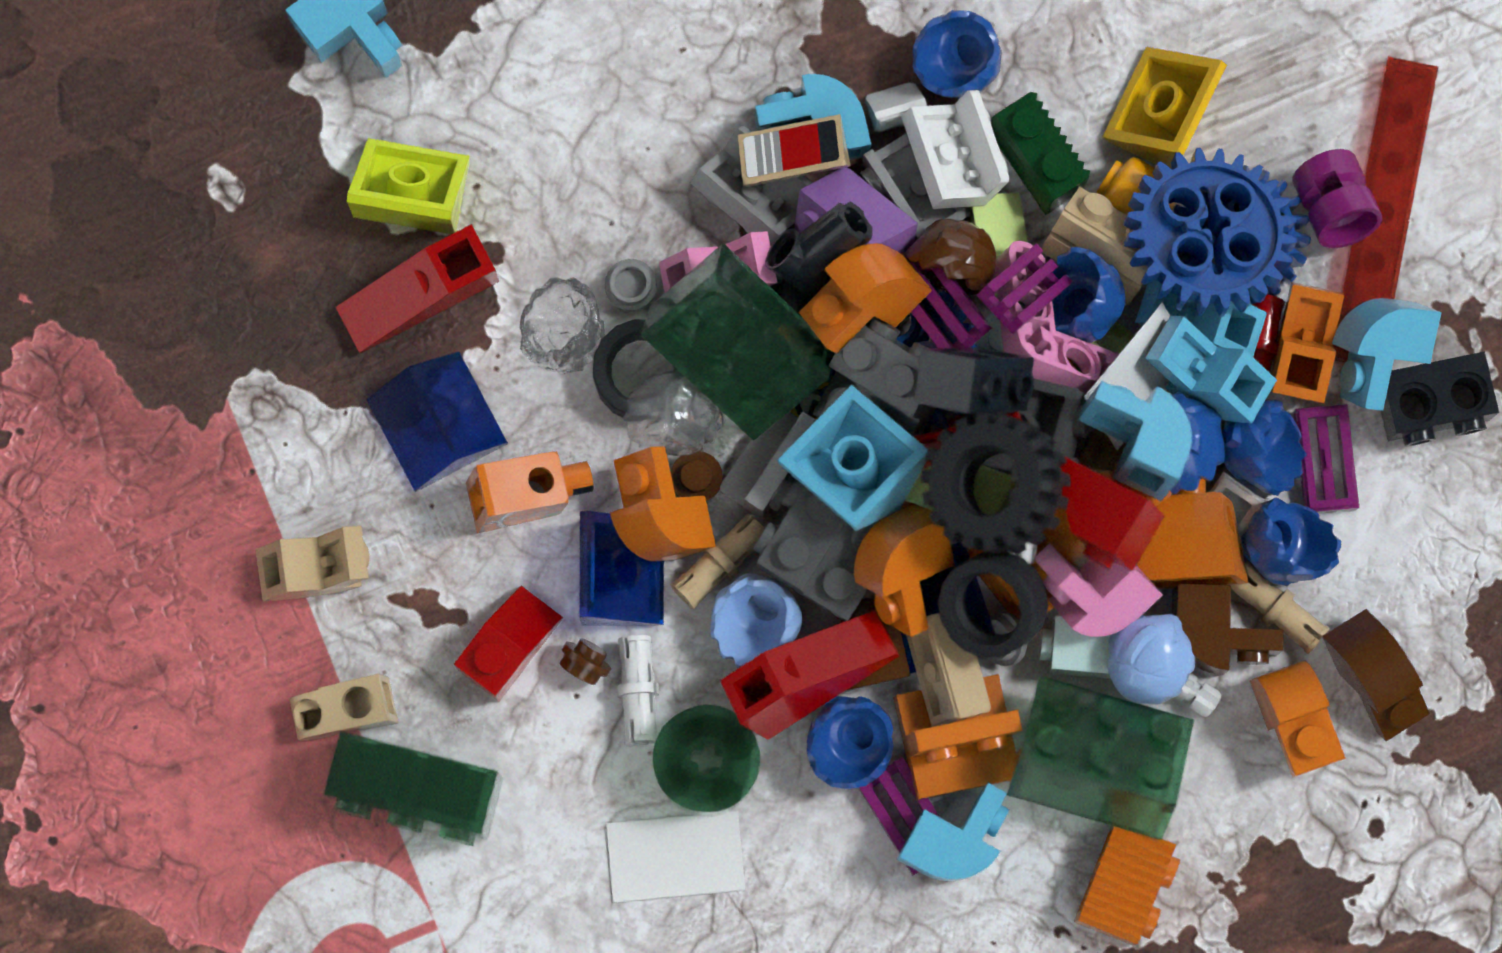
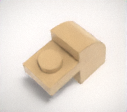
(313, 565)

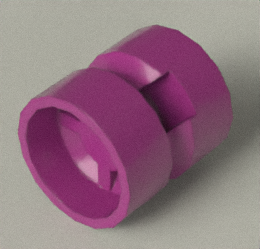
(1337, 198)

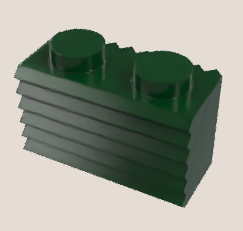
(1039, 152)

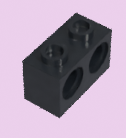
(974, 380)
(1433, 387)

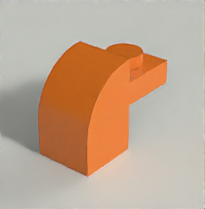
(863, 285)
(1305, 342)
(653, 519)
(895, 559)
(1297, 710)

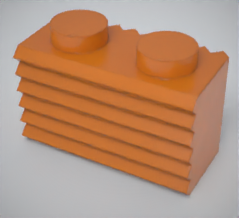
(1126, 885)

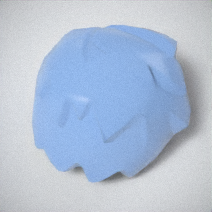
(754, 617)
(1150, 659)

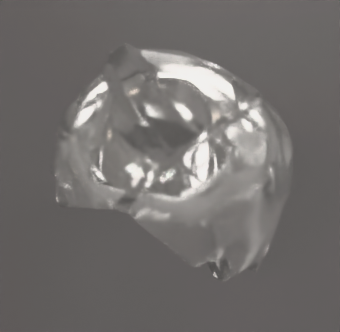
(561, 326)
(673, 415)

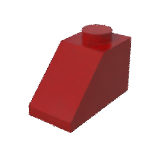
(1108, 517)
(507, 642)

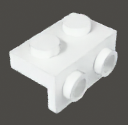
(956, 152)

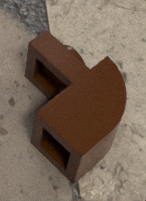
(1206, 622)
(1379, 672)

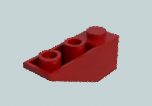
(418, 289)
(807, 673)

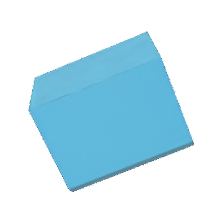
(856, 460)

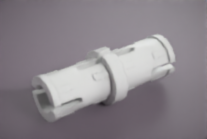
(638, 690)

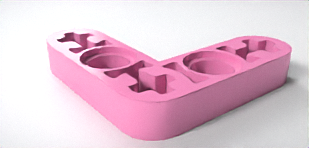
(1042, 341)

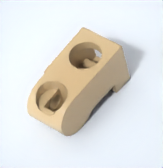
(344, 708)

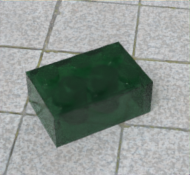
(738, 342)
(1101, 757)
(413, 788)

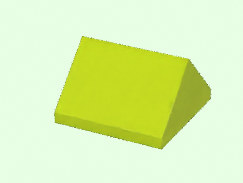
(409, 186)

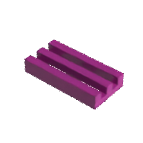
(1041, 273)
(965, 338)
(1330, 503)
(901, 767)

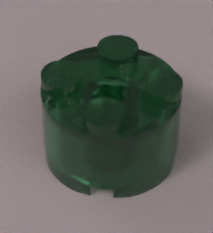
(689, 735)

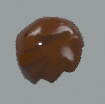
(959, 250)

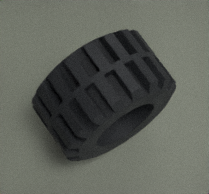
(954, 475)

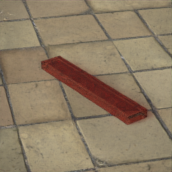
(1392, 177)

